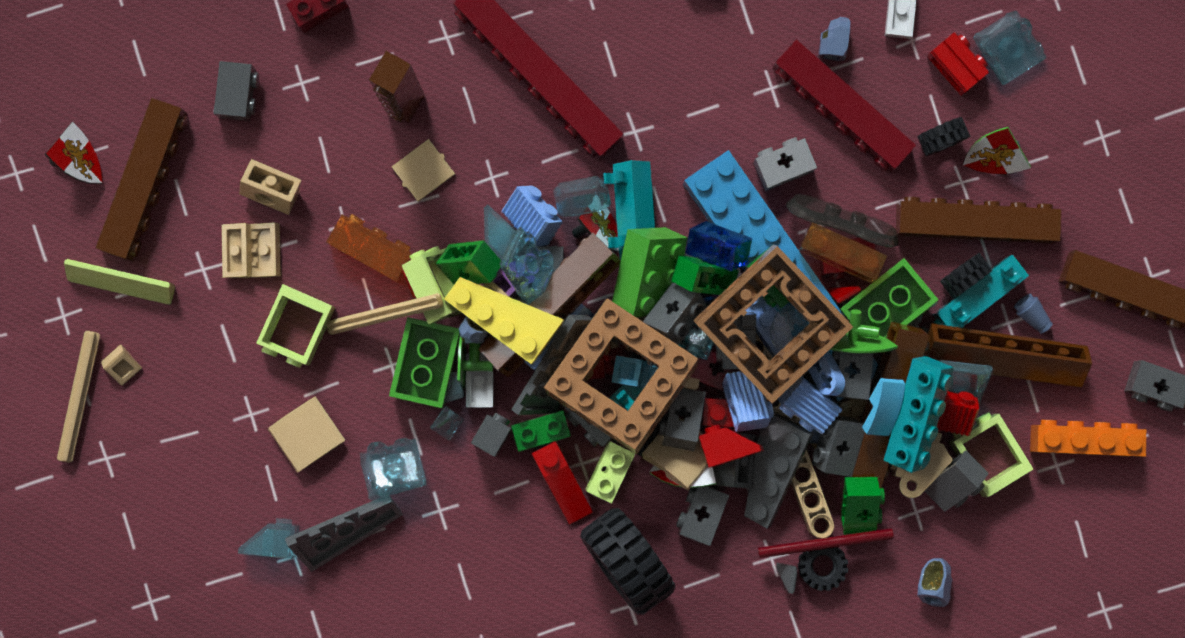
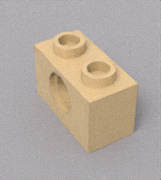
(270, 187)

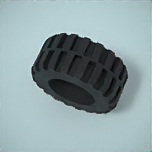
(628, 561)

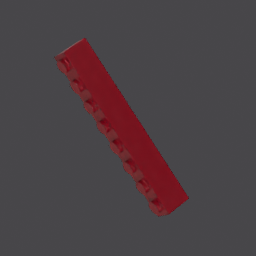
(541, 74)

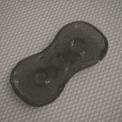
(834, 216)

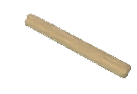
(385, 314)
(78, 396)

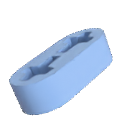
(822, 376)

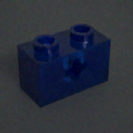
(718, 245)

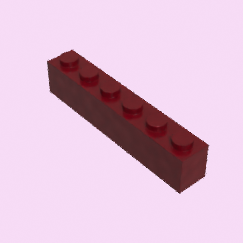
(843, 106)

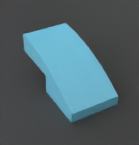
(632, 372)
(886, 406)

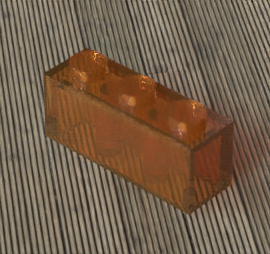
(370, 247)
(842, 252)

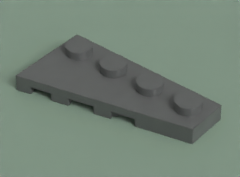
(534, 397)
(775, 467)
(332, 537)

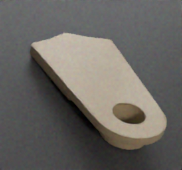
(923, 478)

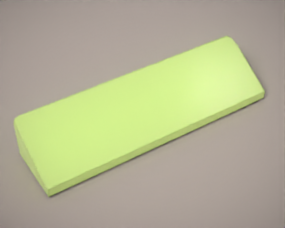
(119, 281)

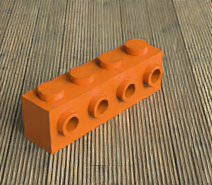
(1088, 440)

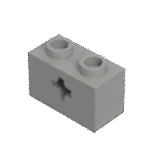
(774, 175)

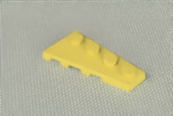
(510, 321)

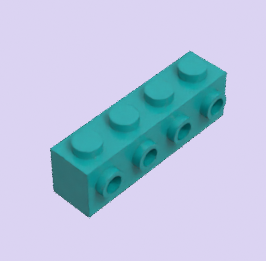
(919, 414)

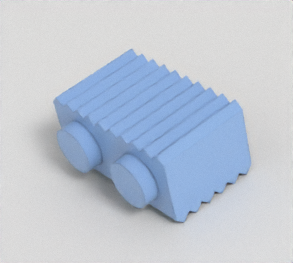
(533, 214)
(746, 403)
(807, 403)

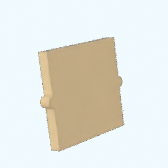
(423, 170)

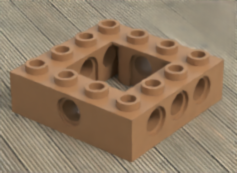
(802, 352)
(632, 426)

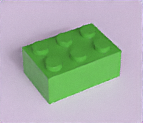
(647, 268)
(893, 297)
(425, 362)

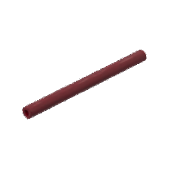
(825, 543)

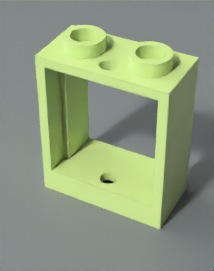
(425, 284)
(273, 349)
(1010, 474)
(606, 483)

